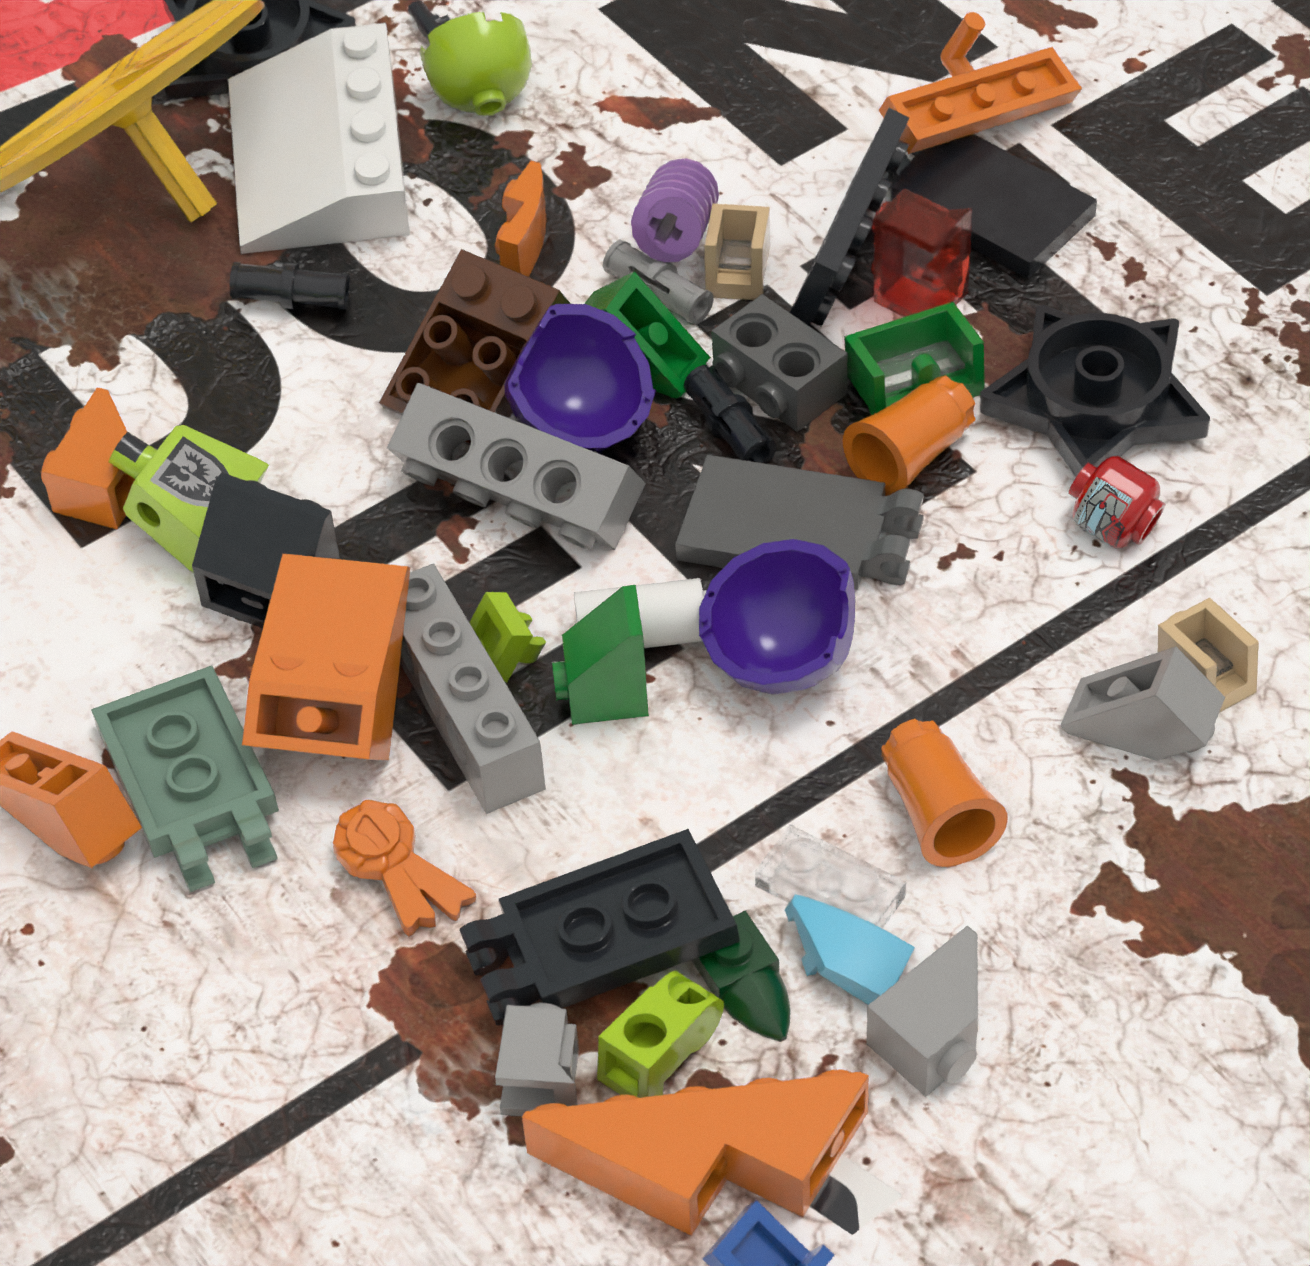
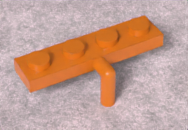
(983, 96)

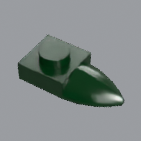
(749, 981)

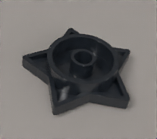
(272, 32)
(1097, 387)

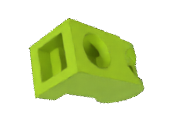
(656, 1035)

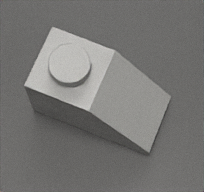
(1146, 706)
(931, 1016)

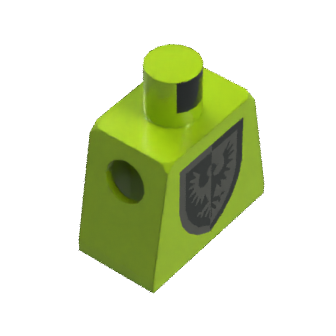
(177, 484)

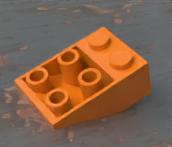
(329, 658)

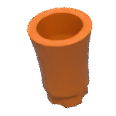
(909, 433)
(943, 797)

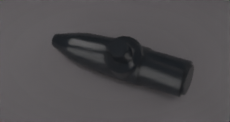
(424, 18)

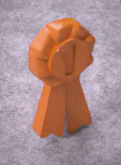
(379, 844)

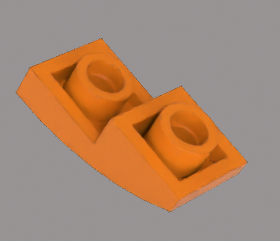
(524, 232)

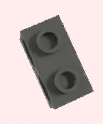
(779, 362)

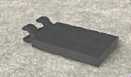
(758, 503)

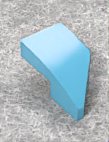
(847, 948)

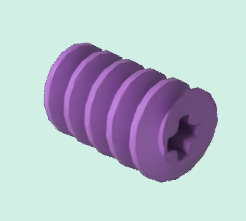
(674, 210)

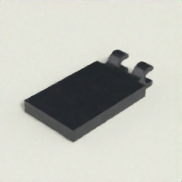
(1016, 208)
(601, 927)

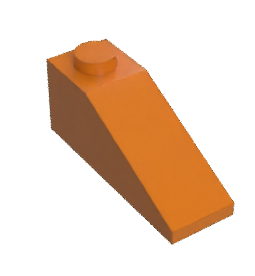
(64, 800)

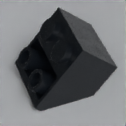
(244, 544)

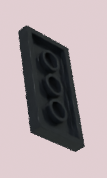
(851, 223)

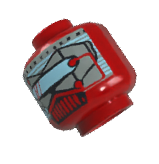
(1116, 502)

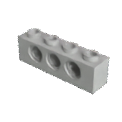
(439, 422)
(467, 696)

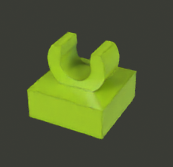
(505, 633)

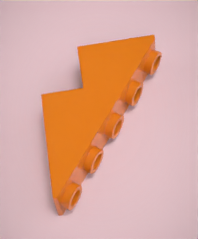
(682, 1147)

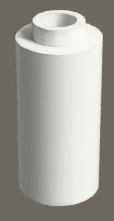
(666, 610)

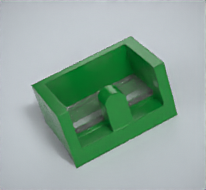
(913, 351)

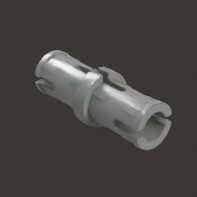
(662, 278)

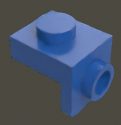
(762, 1240)

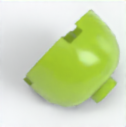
(478, 62)

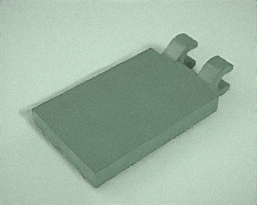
(189, 772)

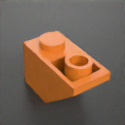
(79, 470)

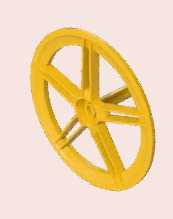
(124, 99)

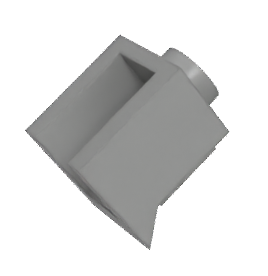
(537, 1058)

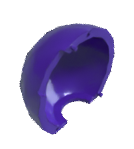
(581, 378)
(780, 616)

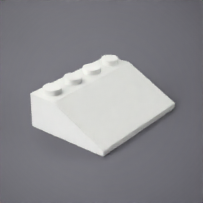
(319, 144)

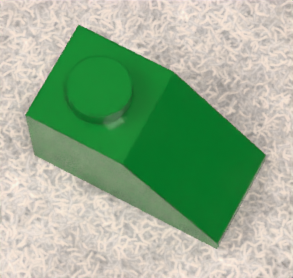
(662, 338)
(604, 662)

